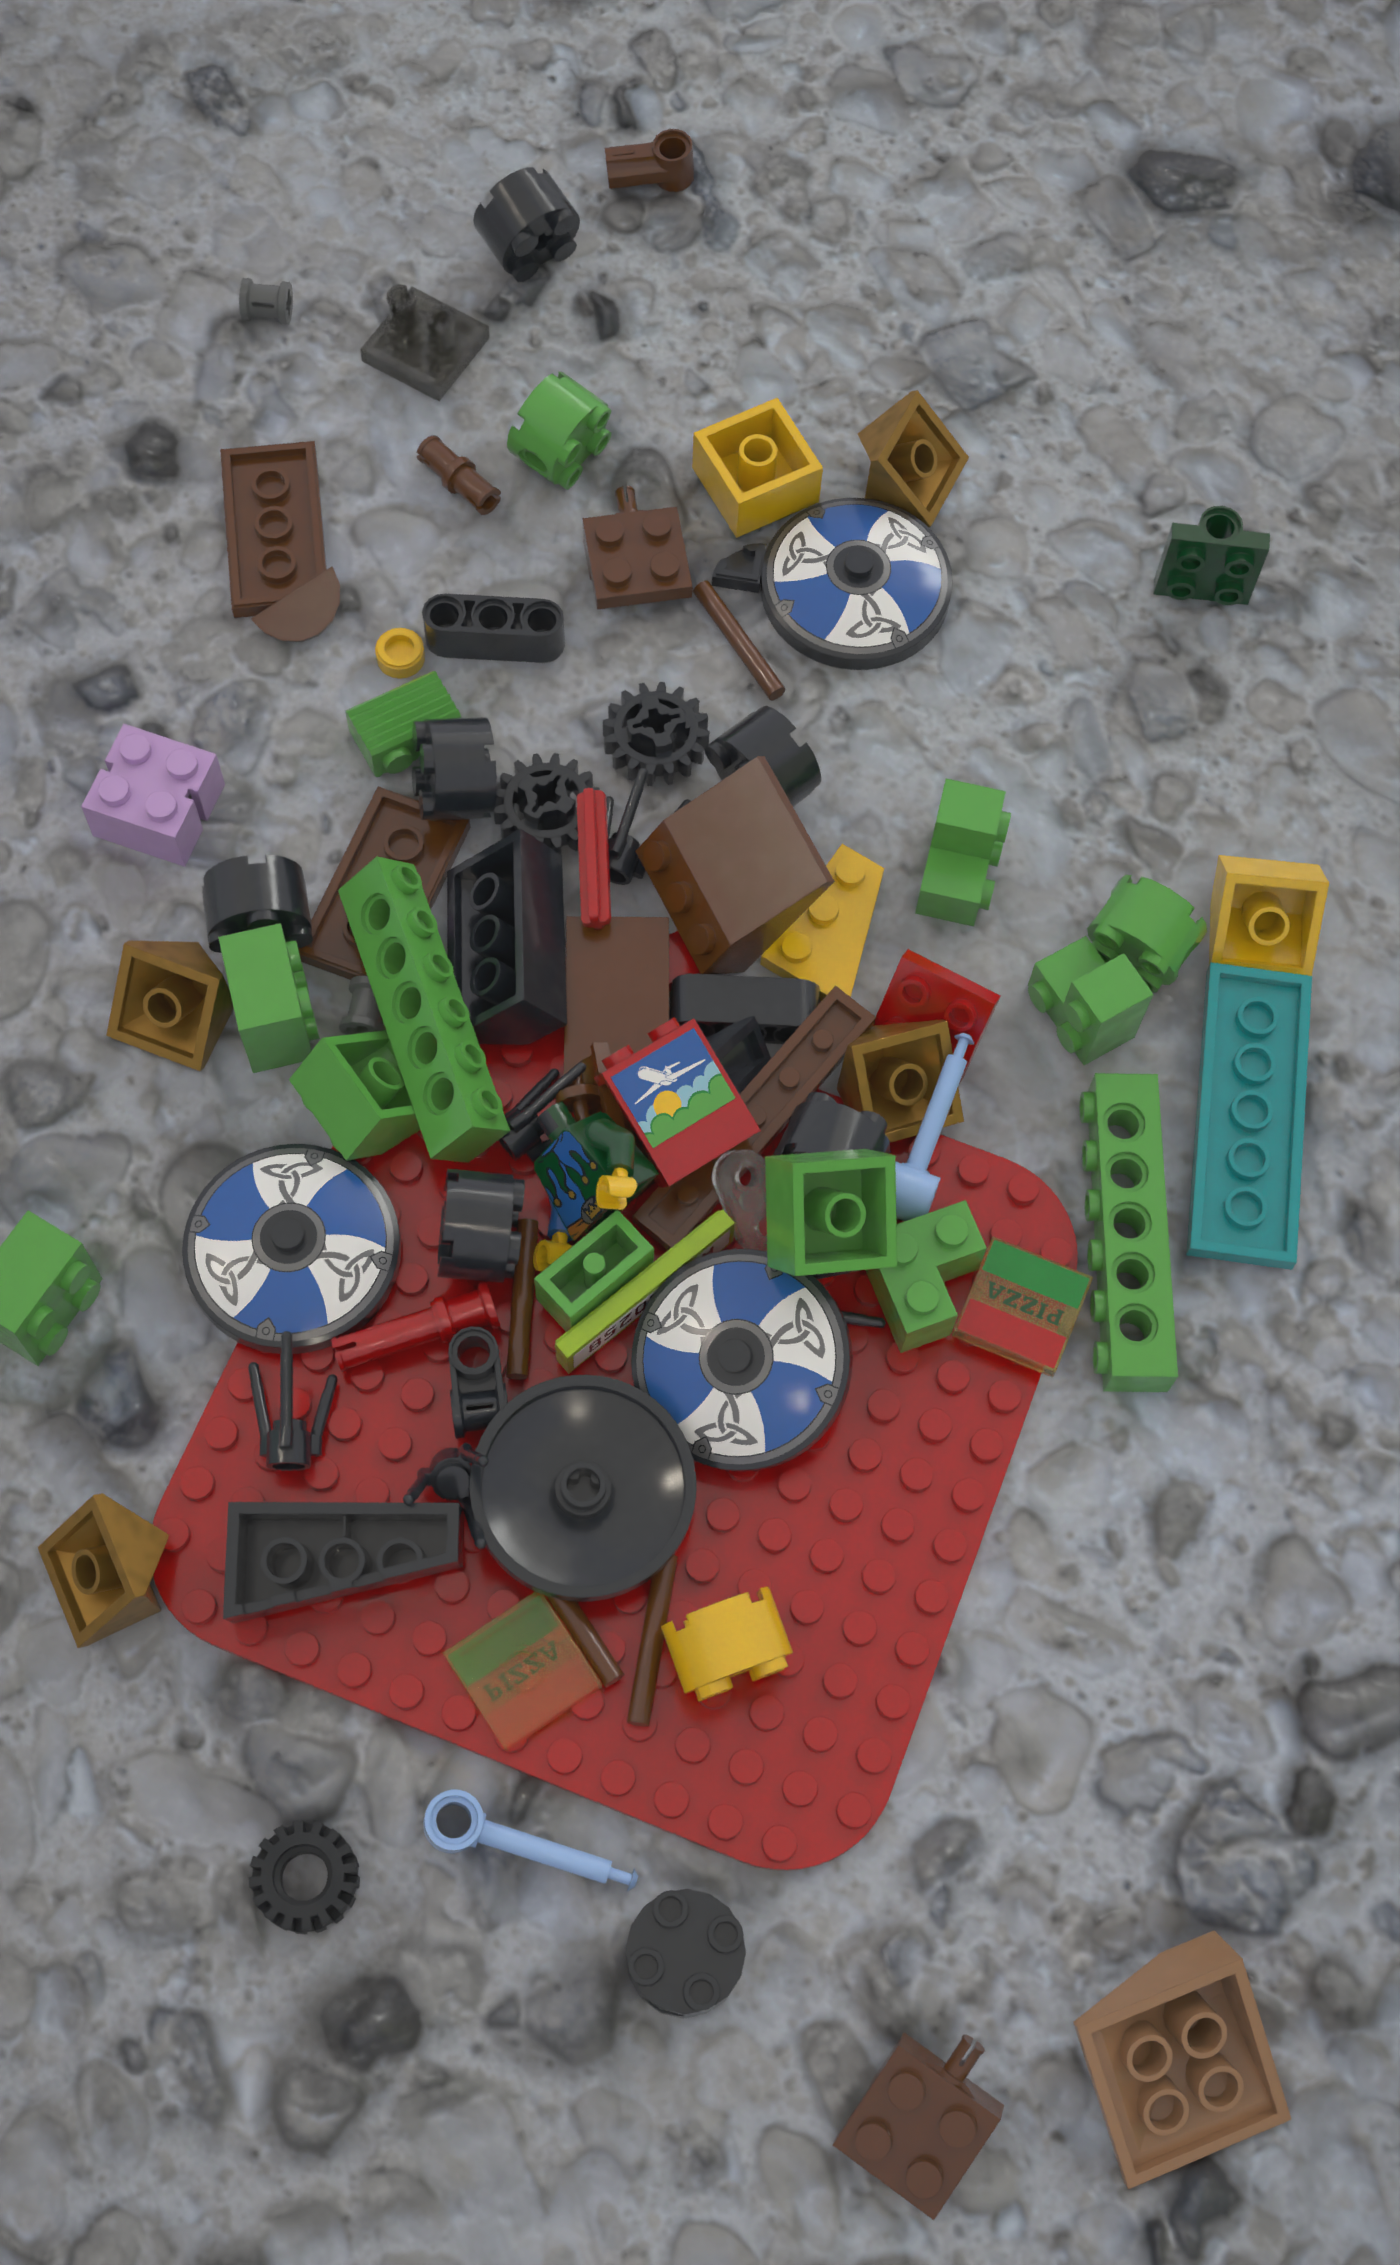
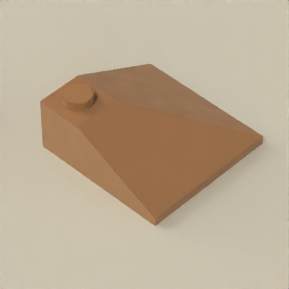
(1181, 2060)

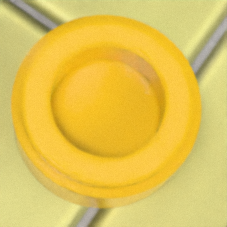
(400, 653)

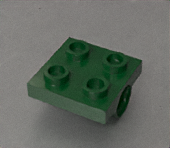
(1212, 559)

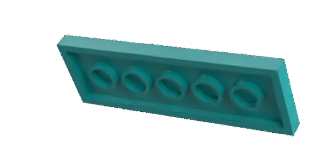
(1250, 1117)

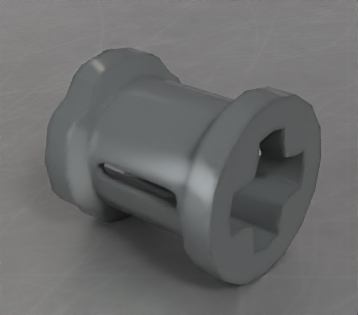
(266, 301)
(363, 1009)

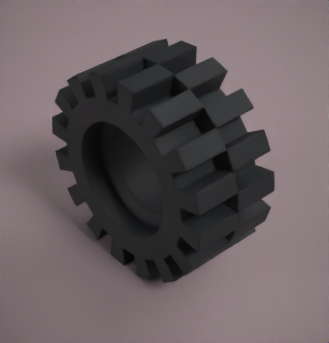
(269, 1869)

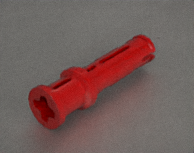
(439, 1321)

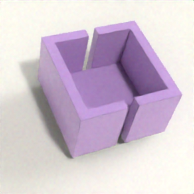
(147, 793)

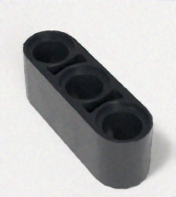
(474, 614)
(726, 999)

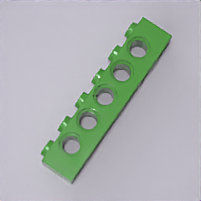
(423, 1011)
(1134, 1105)

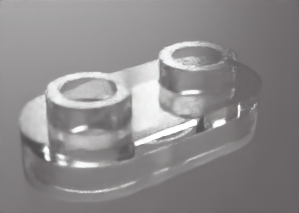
(743, 1203)

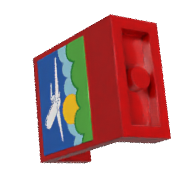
(678, 1100)

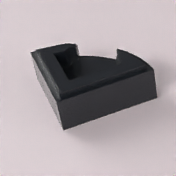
(741, 569)

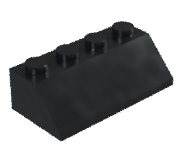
(509, 939)

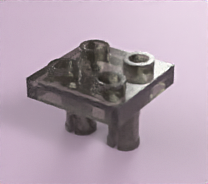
(424, 341)

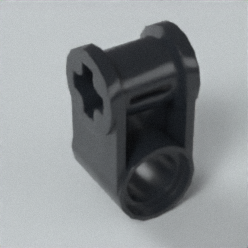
(478, 1391)

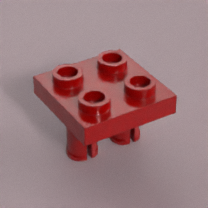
(932, 992)

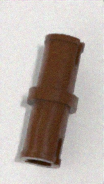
(458, 475)

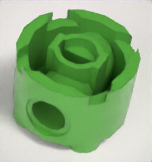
(560, 429)
(1149, 927)

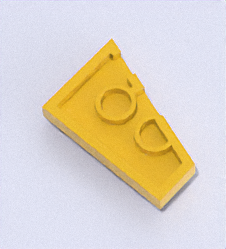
(831, 934)

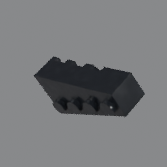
(323, 1551)

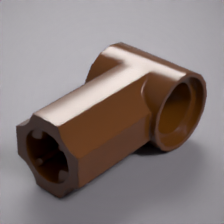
(663, 162)

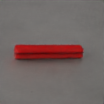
(593, 859)

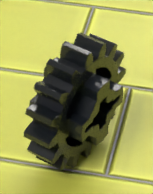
(657, 731)
(536, 792)

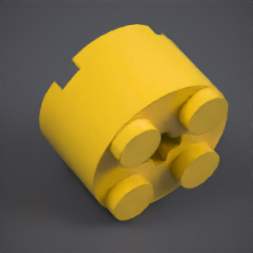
(728, 1642)

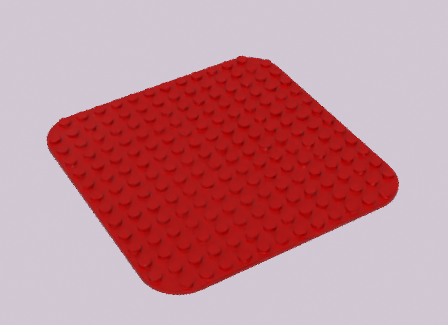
(853, 1536)

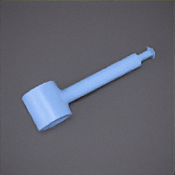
(913, 1182)
(516, 1842)

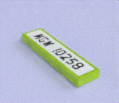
(630, 1300)

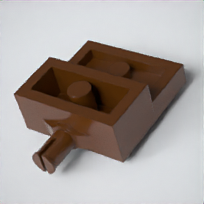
(636, 555)
(921, 2122)

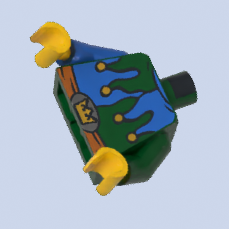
(587, 1176)

